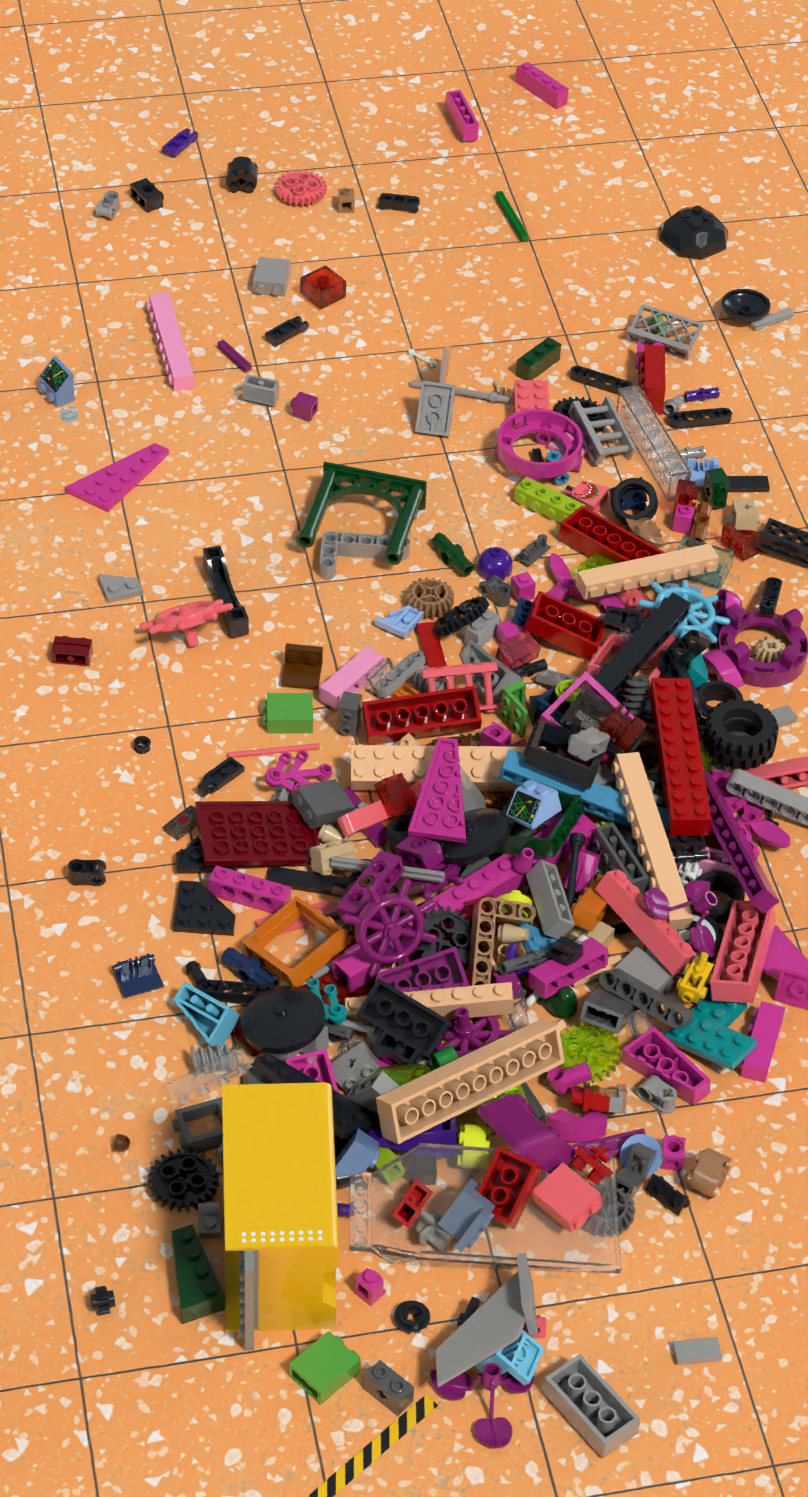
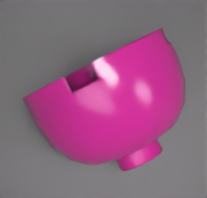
(725, 601)

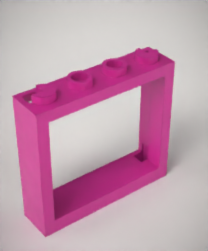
(589, 682)

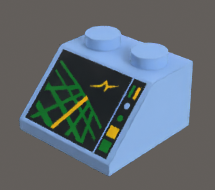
(533, 804)

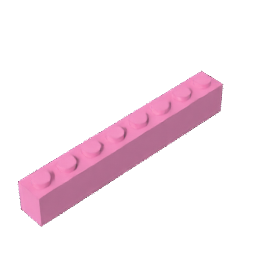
(171, 342)

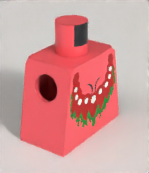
(590, 494)

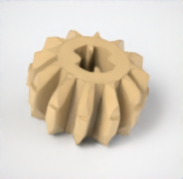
(769, 650)

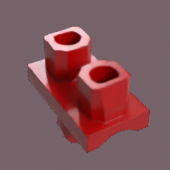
(584, 1158)

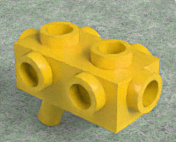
(696, 978)

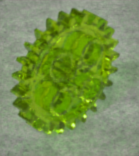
(589, 1051)

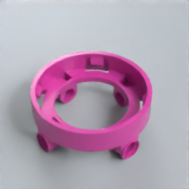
(547, 425)

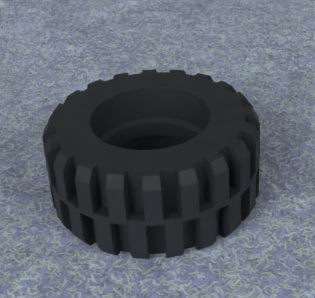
(737, 750)

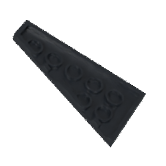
(347, 1114)

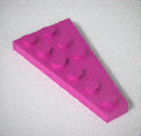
(115, 481)
(440, 802)

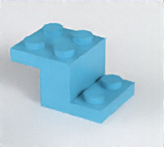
(517, 1358)

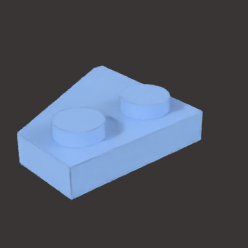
(401, 621)

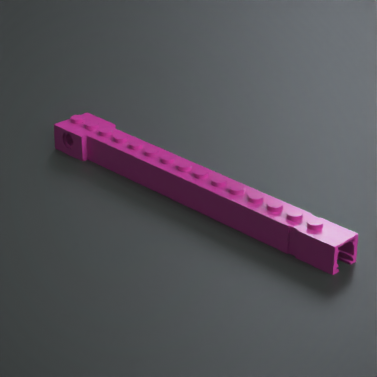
(496, 878)

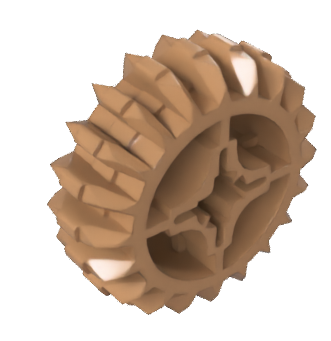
(427, 596)

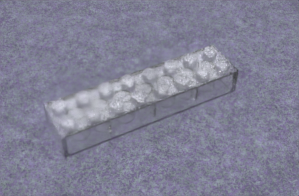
(652, 440)

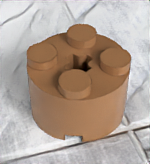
(709, 1172)

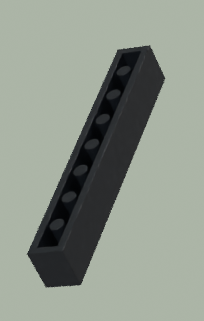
(643, 643)

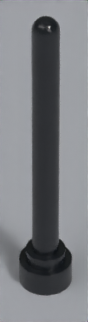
(576, 842)

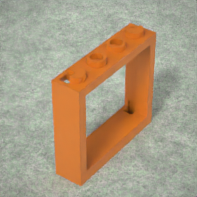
(282, 919)

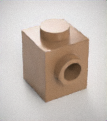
(346, 200)

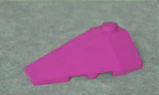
(315, 1065)

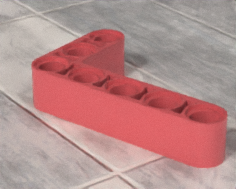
(371, 814)

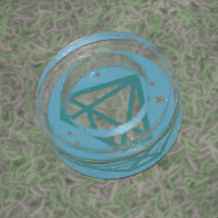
(69, 414)

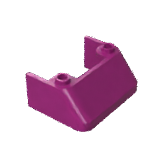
(524, 1133)

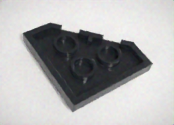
(191, 859)
(201, 911)

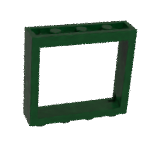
(548, 847)

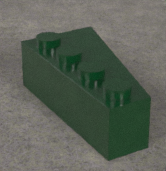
(196, 1281)

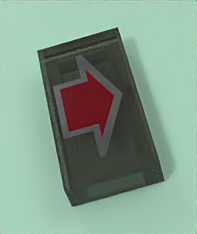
(181, 823)

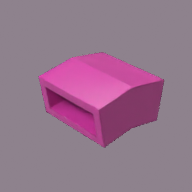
(613, 600)

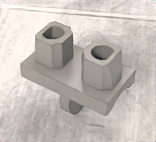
(432, 1232)

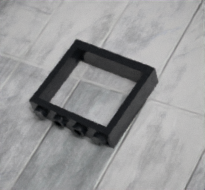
(554, 763)

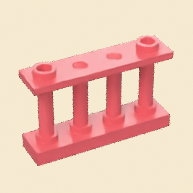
(468, 671)

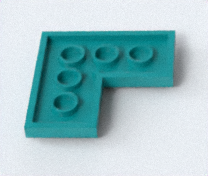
(709, 1033)

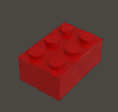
(509, 1185)

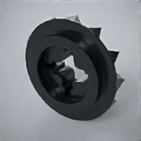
(417, 1310)

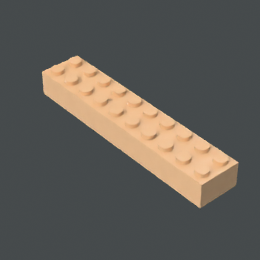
(379, 762)
(469, 1081)

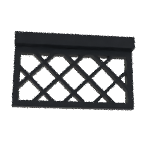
(785, 545)

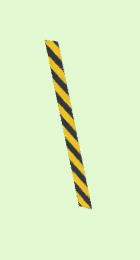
(375, 1448)

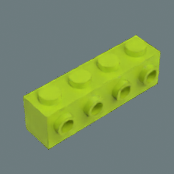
(545, 500)

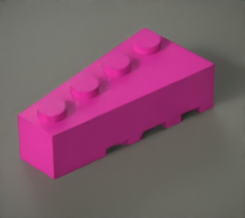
(658, 1056)

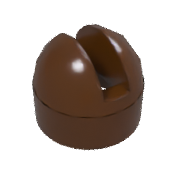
(122, 1143)

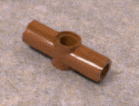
(701, 521)

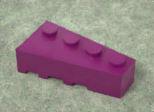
(428, 973)

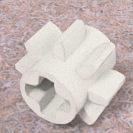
(689, 872)

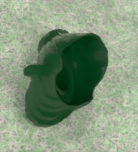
(562, 1003)

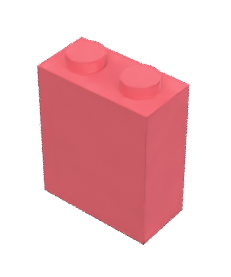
(567, 1197)

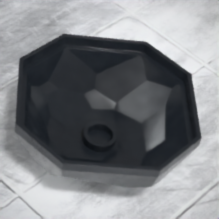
(694, 233)

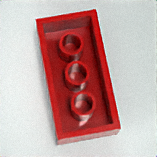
(653, 375)
(564, 625)

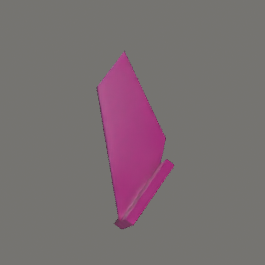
(789, 968)

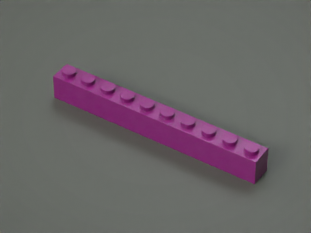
(738, 850)

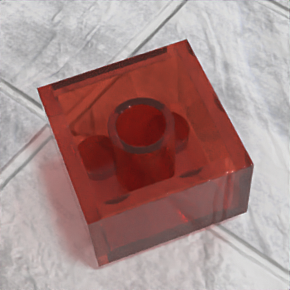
(323, 287)

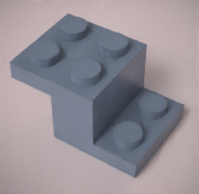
(467, 1216)

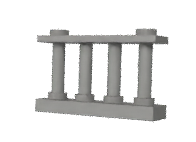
(592, 440)

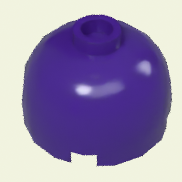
(495, 562)

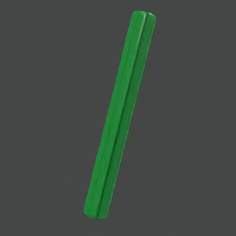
(512, 216)

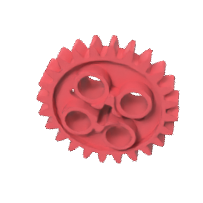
(301, 187)

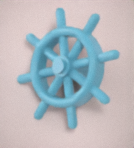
(697, 601)

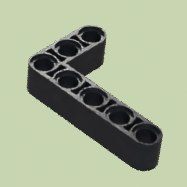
(673, 663)

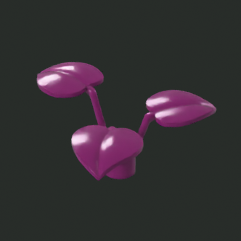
(702, 900)
(491, 1431)

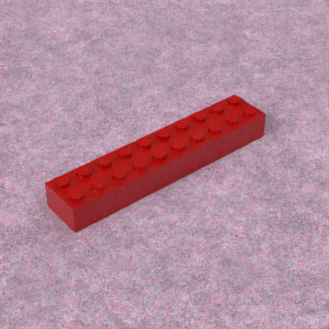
(679, 757)

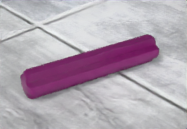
(234, 355)

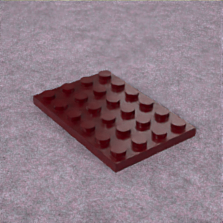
(253, 833)

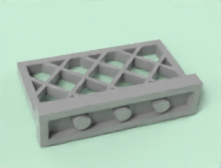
(672, 346)

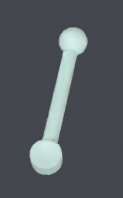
(411, 352)

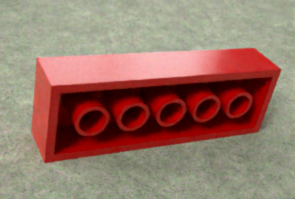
(599, 536)
(421, 715)

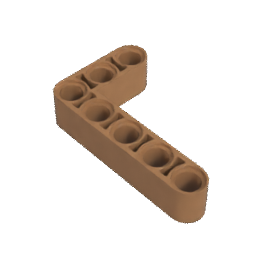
(487, 939)

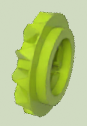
(563, 686)

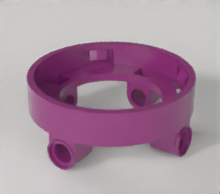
(791, 659)

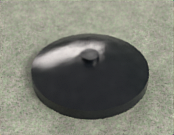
(485, 833)
(283, 1020)

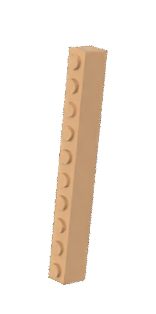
(650, 835)

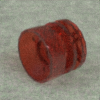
(621, 729)

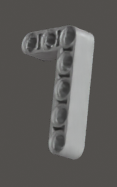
(352, 545)

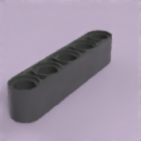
(655, 998)

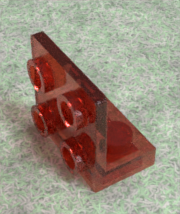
(741, 542)

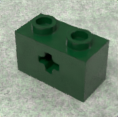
(715, 488)

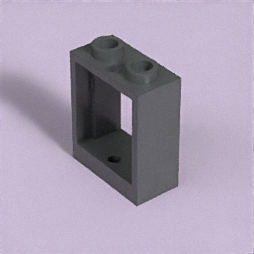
(203, 1142)

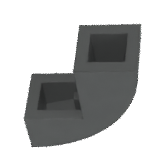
(636, 1169)

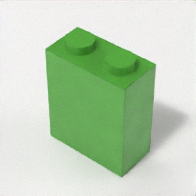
(288, 713)
(324, 1367)

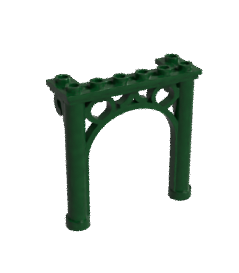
(372, 484)

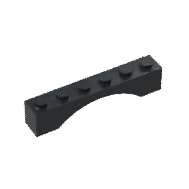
(217, 573)

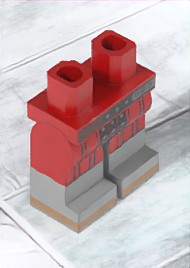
(599, 1098)

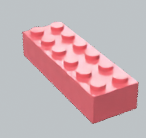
(742, 953)

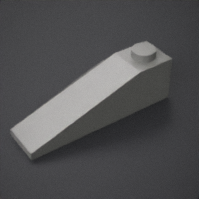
(500, 679)

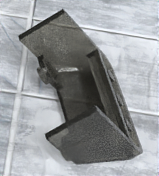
(590, 711)

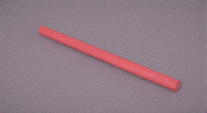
(273, 750)

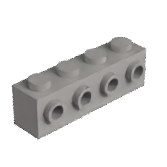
(550, 899)

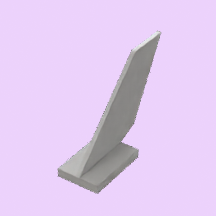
(491, 1326)

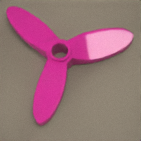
(566, 584)
(760, 828)

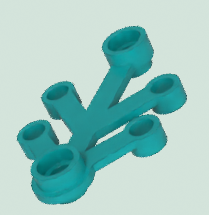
(336, 1012)

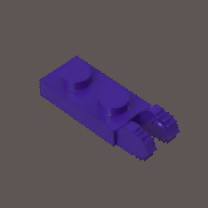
(179, 142)

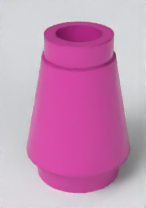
(523, 861)

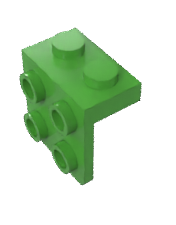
(513, 707)

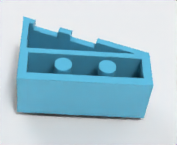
(208, 1015)

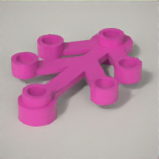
(276, 777)

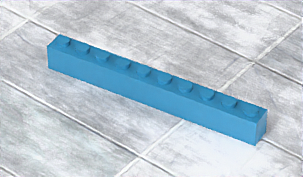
(598, 800)

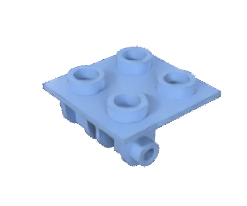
(698, 469)

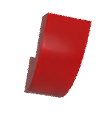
(411, 1203)

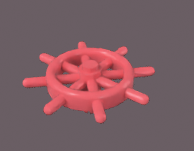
(186, 618)

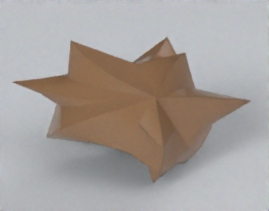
(646, 530)

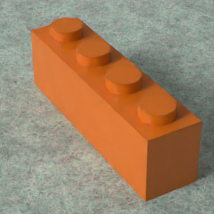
(590, 907)

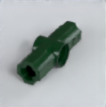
(452, 554)

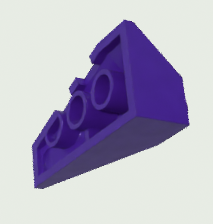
(443, 1133)

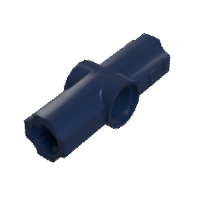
(248, 968)

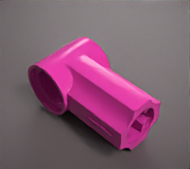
(562, 1079)

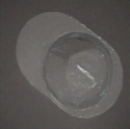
(520, 1017)

